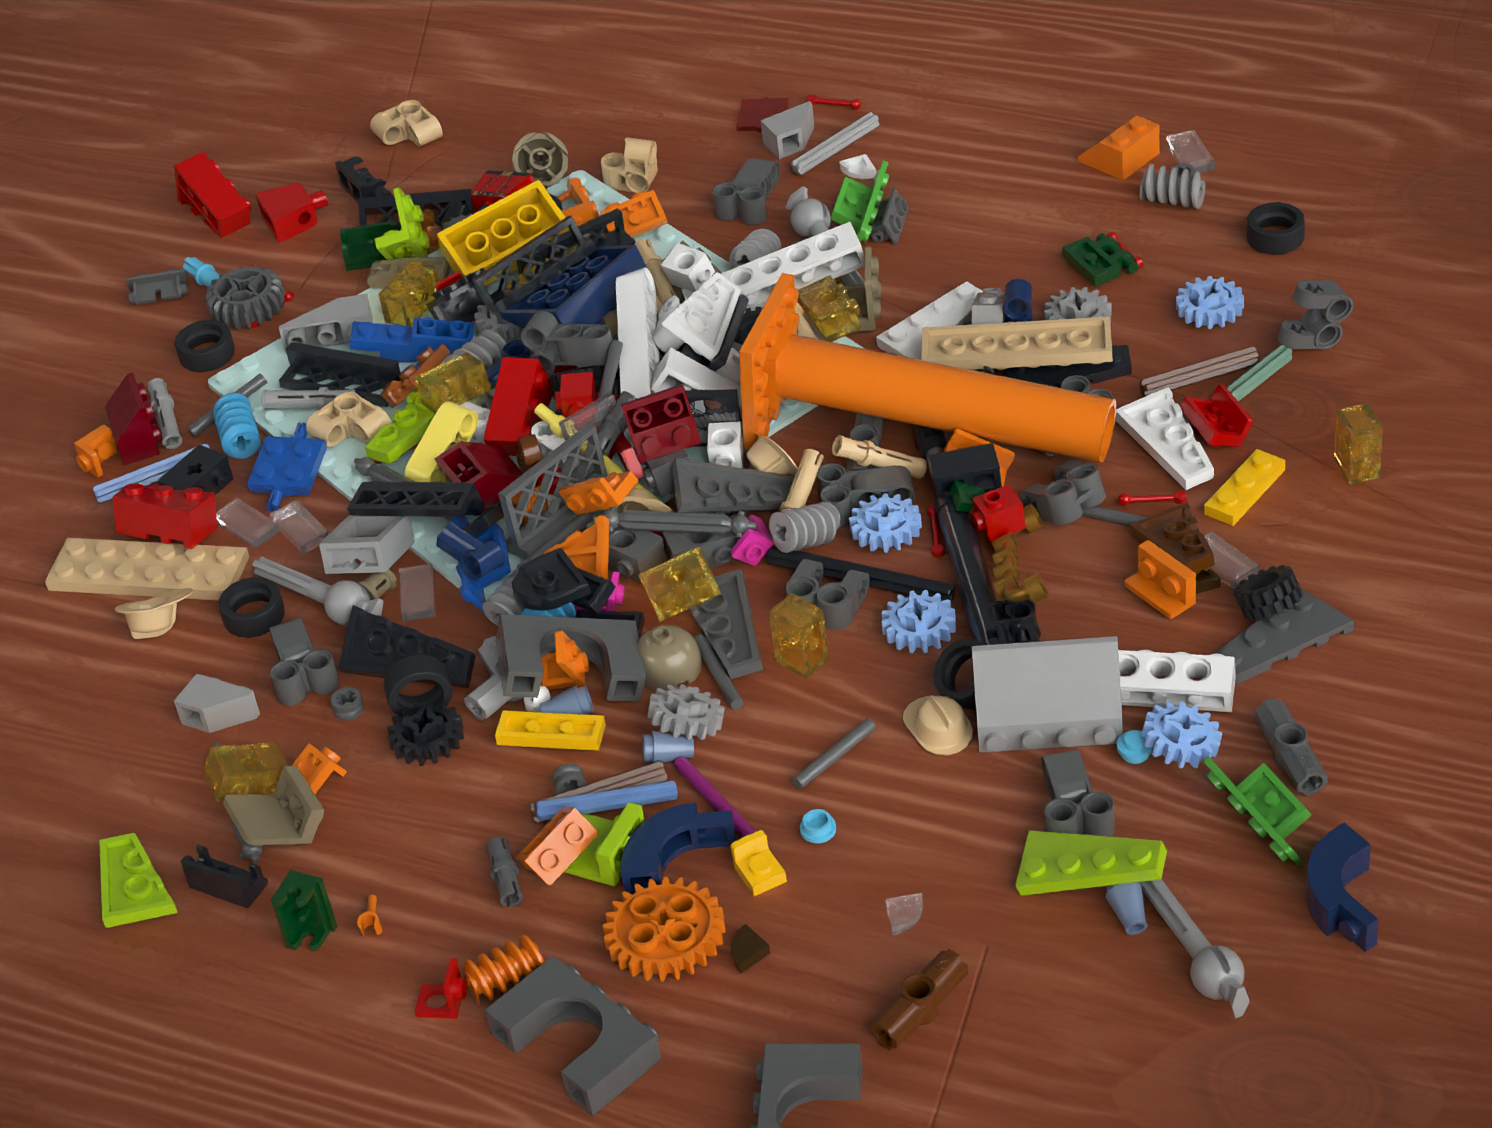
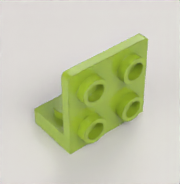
(411, 240)
(603, 856)

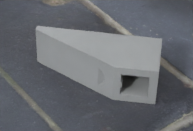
(328, 323)

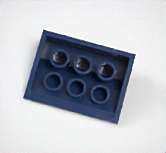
(581, 292)

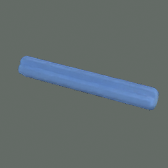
(144, 476)
(609, 799)

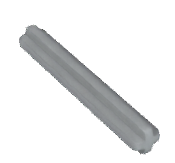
(835, 144)

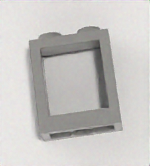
(371, 539)

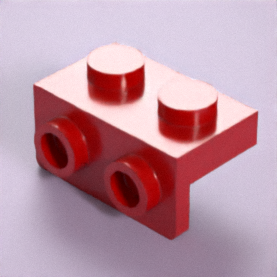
(1218, 419)

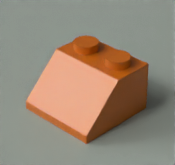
(1124, 148)

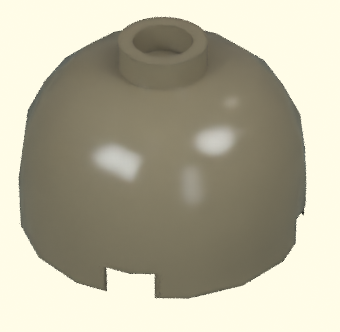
(542, 156)
(669, 656)

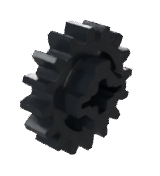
(425, 732)

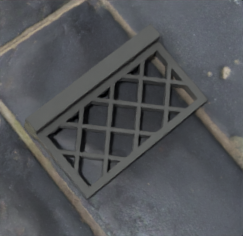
(546, 523)

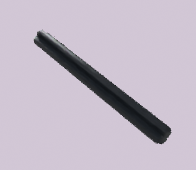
(879, 578)

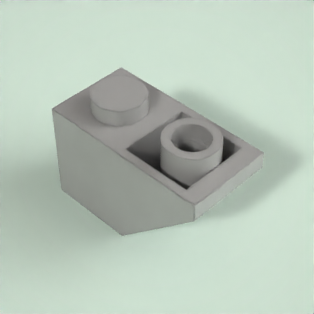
(788, 130)
(988, 307)
(215, 704)

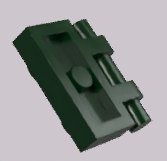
(1100, 259)

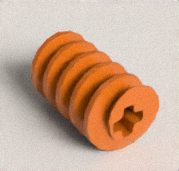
(501, 968)

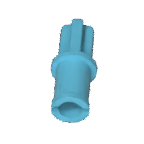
(201, 272)

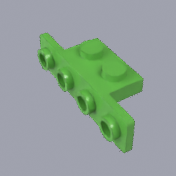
(858, 202)
(1269, 802)

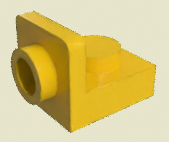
(757, 863)

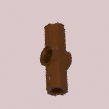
(919, 999)

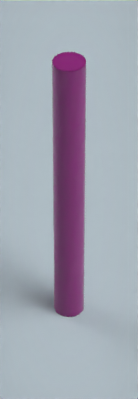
(716, 800)

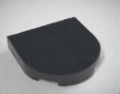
(549, 582)

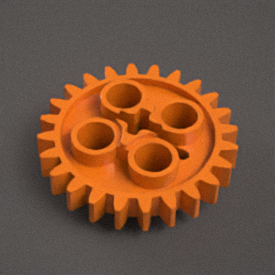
(664, 929)

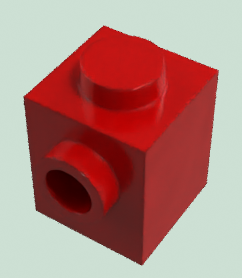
(575, 392)
(998, 513)

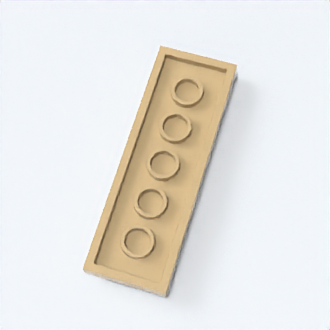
(1019, 343)
(145, 568)

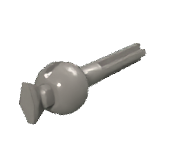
(811, 218)
(336, 598)
(1215, 969)

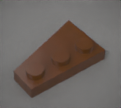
(1177, 535)

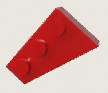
(211, 195)
(518, 392)
(165, 512)

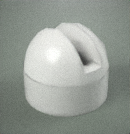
(534, 706)

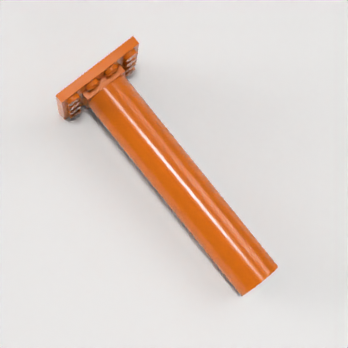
(908, 390)

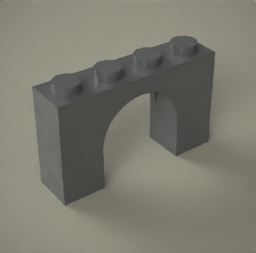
(607, 643)
(559, 995)
(804, 1074)

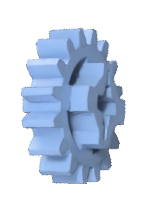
(1210, 302)
(885, 522)
(918, 621)
(1181, 734)

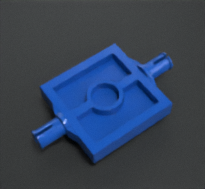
(287, 466)

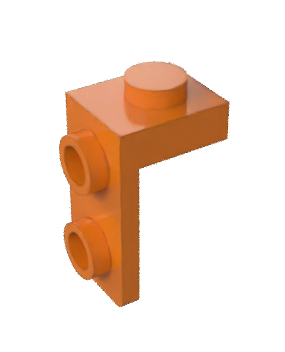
(584, 210)
(565, 666)

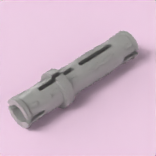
(299, 398)
(162, 407)

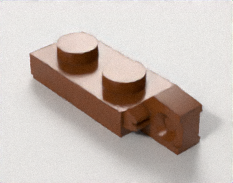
(428, 359)

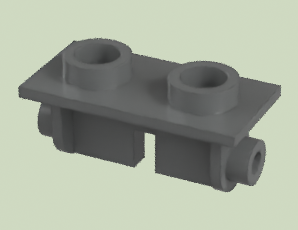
(890, 218)
(170, 283)

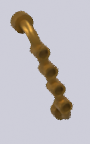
(1007, 559)

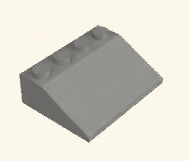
(1047, 694)

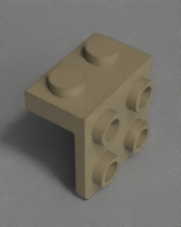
(867, 293)
(278, 818)

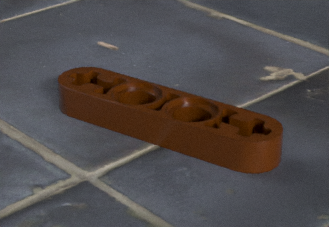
(527, 452)

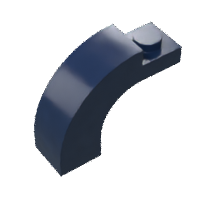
(669, 835)
(1332, 865)

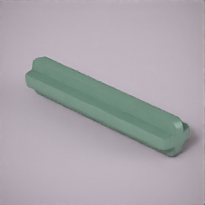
(1260, 372)

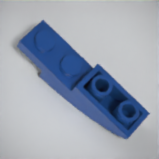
(407, 342)

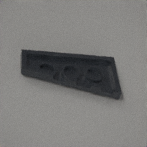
(1054, 374)
(377, 644)

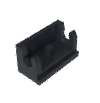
(359, 182)
(968, 465)
(223, 879)

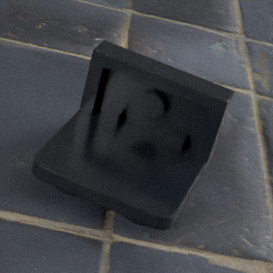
(457, 300)

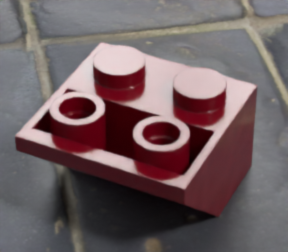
(133, 421)
(661, 423)
(479, 464)

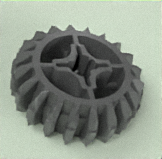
(245, 296)

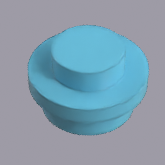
(1131, 747)
(817, 826)

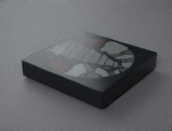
(713, 407)

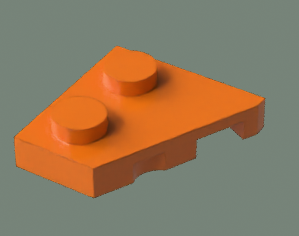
(589, 548)

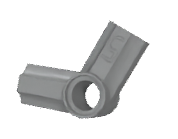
(489, 695)

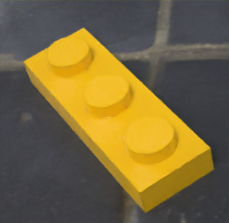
(1244, 487)
(550, 730)

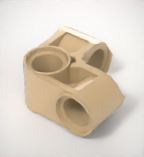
(405, 122)
(633, 169)
(345, 418)

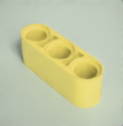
(448, 427)

